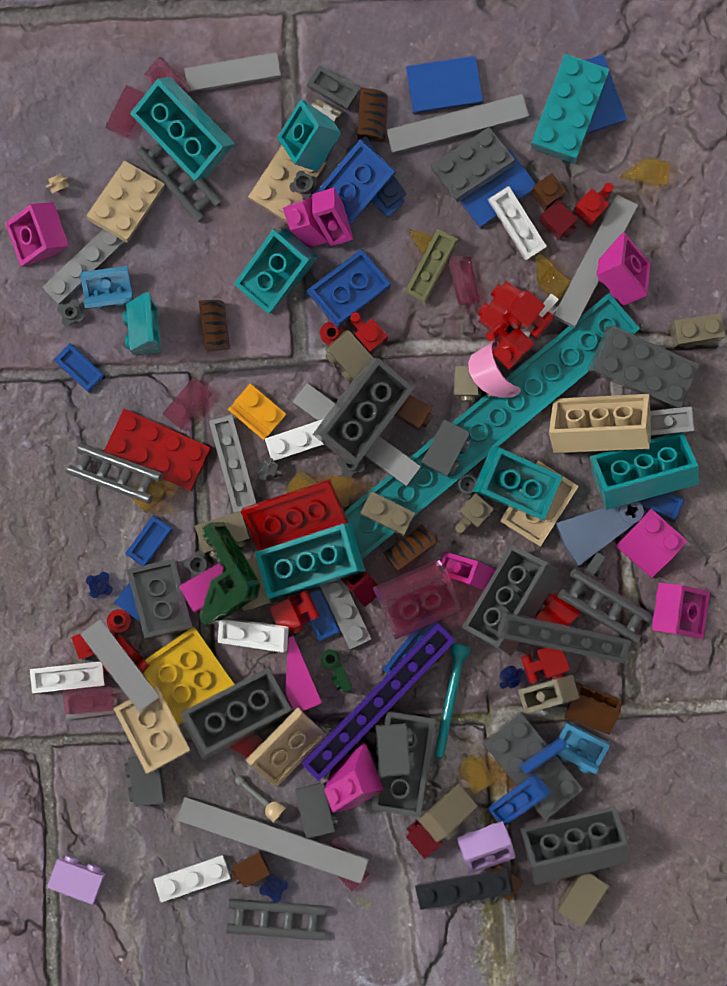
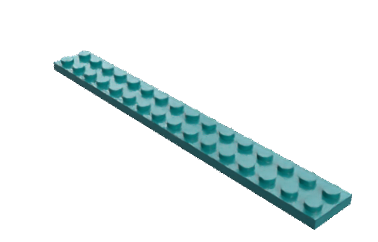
(496, 418)

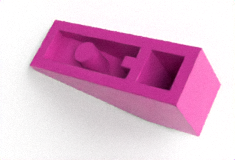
(299, 684)

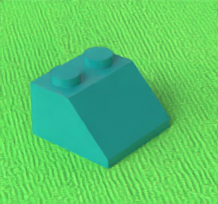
(308, 136)

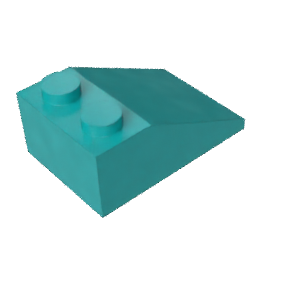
(275, 269)
(142, 325)
(517, 483)

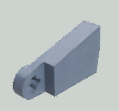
(592, 531)

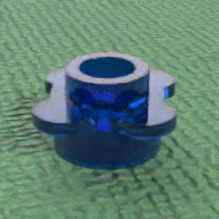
(95, 591)
(510, 677)
(272, 880)

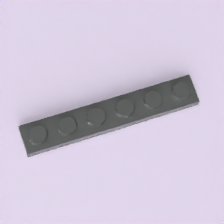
(563, 637)

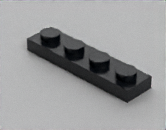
(464, 888)

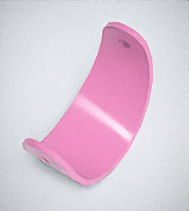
(488, 376)

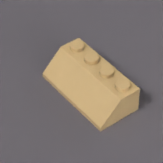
(600, 423)

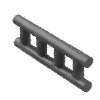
(179, 192)
(121, 485)
(591, 608)
(287, 908)

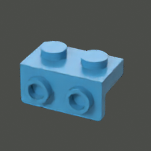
(106, 287)
(582, 748)

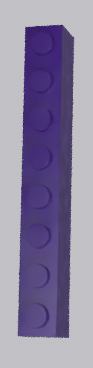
(378, 701)

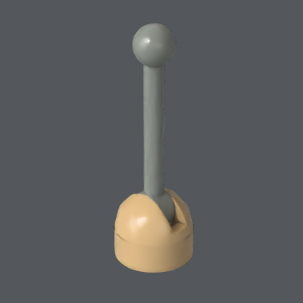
(273, 809)

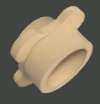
(57, 183)

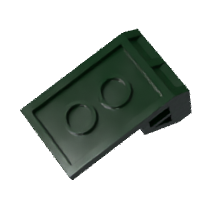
(234, 586)

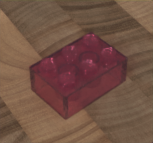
(417, 598)

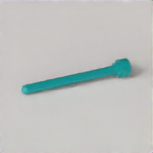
(459, 654)

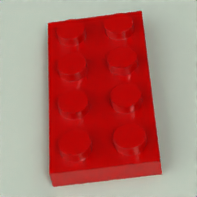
(157, 449)
(294, 515)

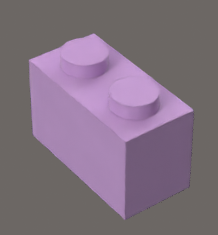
(486, 847)
(76, 879)

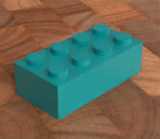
(570, 108)
(182, 128)
(645, 473)
(310, 561)

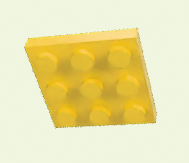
(186, 672)

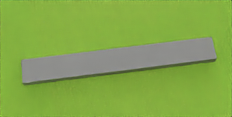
(273, 839)

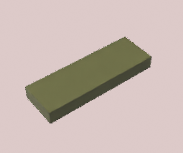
(431, 266)

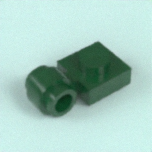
(340, 679)

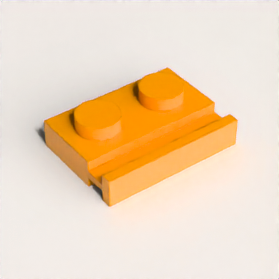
(257, 412)

